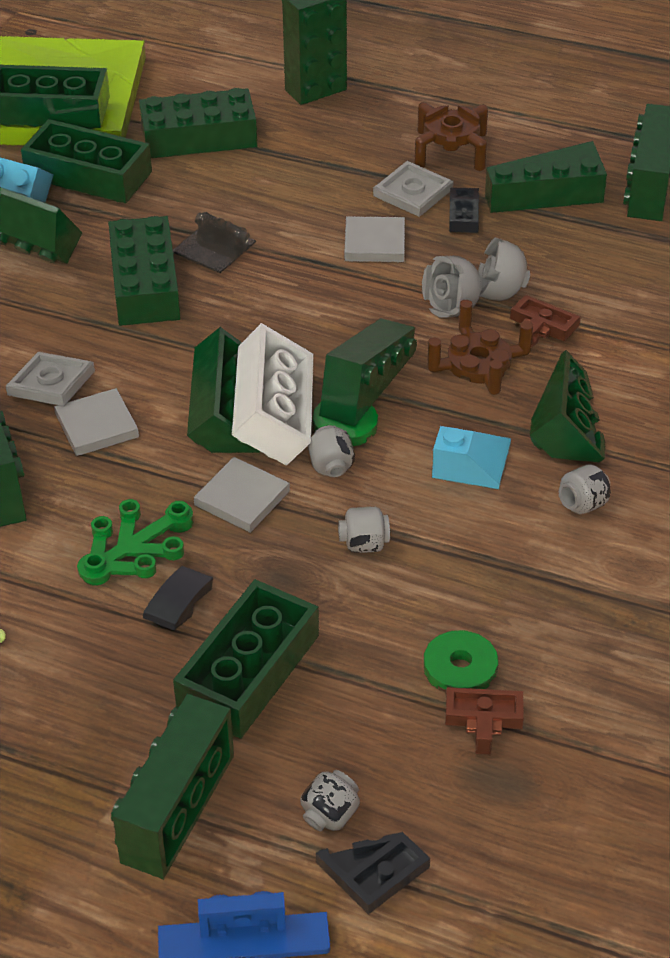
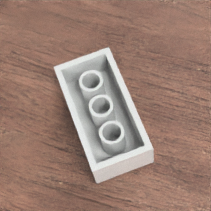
(273, 395)

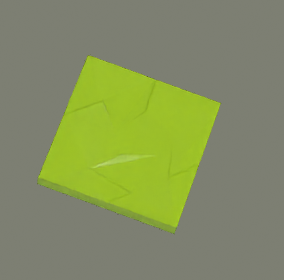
(121, 58)

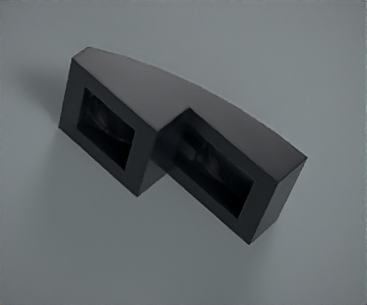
(464, 210)
(176, 598)

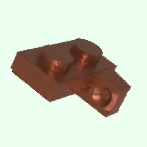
(545, 319)
(484, 713)

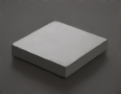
(413, 188)
(375, 239)
(50, 378)
(96, 422)
(241, 494)

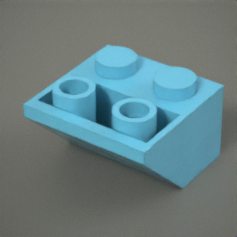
(25, 179)

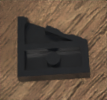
(375, 868)

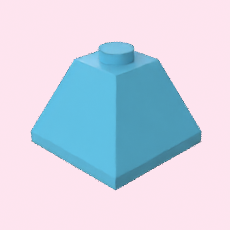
(469, 457)

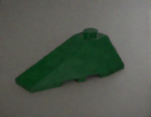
(565, 418)

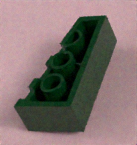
(547, 180)
(364, 368)
(11, 469)

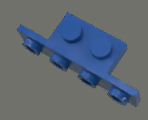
(246, 929)

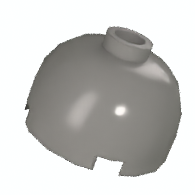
(503, 271)
(448, 283)

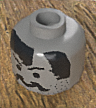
(331, 451)
(584, 489)
(364, 529)
(330, 800)

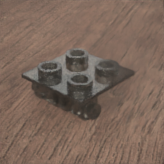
(214, 243)

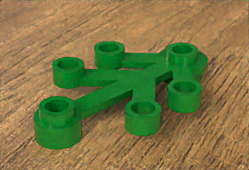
(100, 565)

